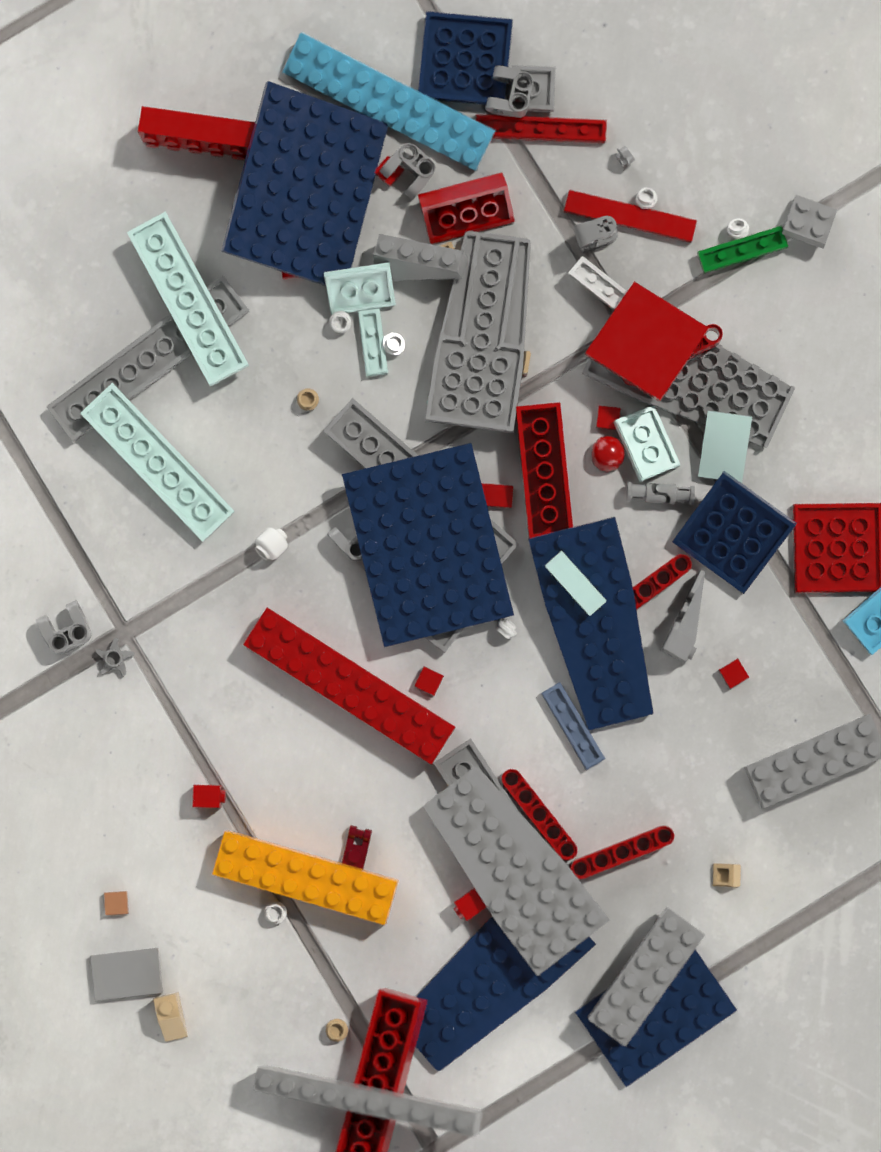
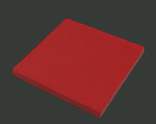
(647, 341)
(837, 547)

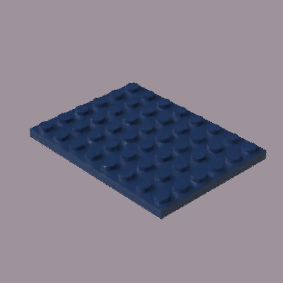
(304, 185)
(427, 545)

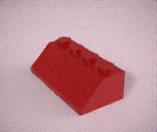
(466, 207)

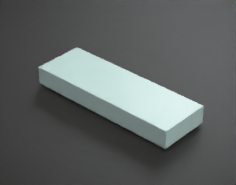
(372, 341)
(575, 583)

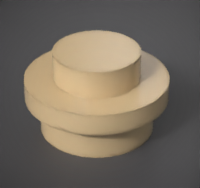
(307, 399)
(336, 1030)

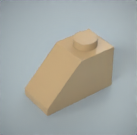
(170, 1016)

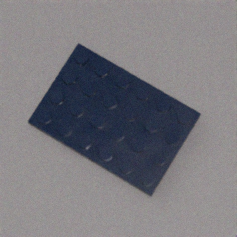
(681, 1015)

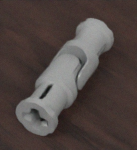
(664, 493)

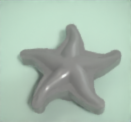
(114, 657)

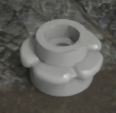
(624, 156)

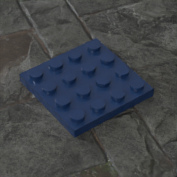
(462, 56)
(734, 532)

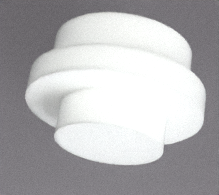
(646, 198)
(738, 229)
(340, 322)
(393, 344)
(506, 628)
(275, 912)

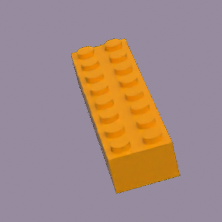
(305, 877)

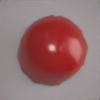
(608, 453)

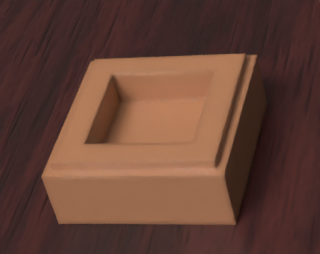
(116, 903)

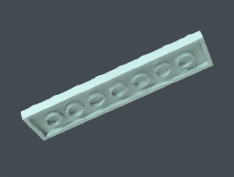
(187, 299)
(157, 462)

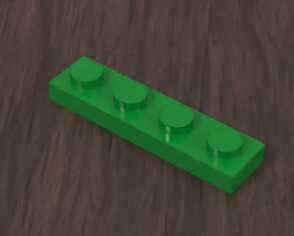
(742, 249)

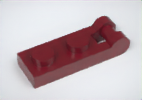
(355, 854)

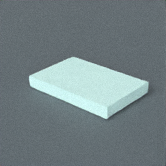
(360, 288)
(646, 443)
(724, 445)

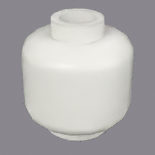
(271, 543)

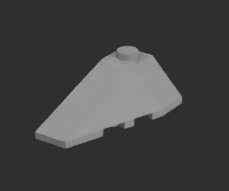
(684, 630)

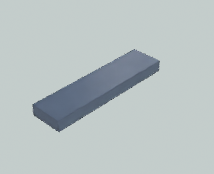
(573, 726)

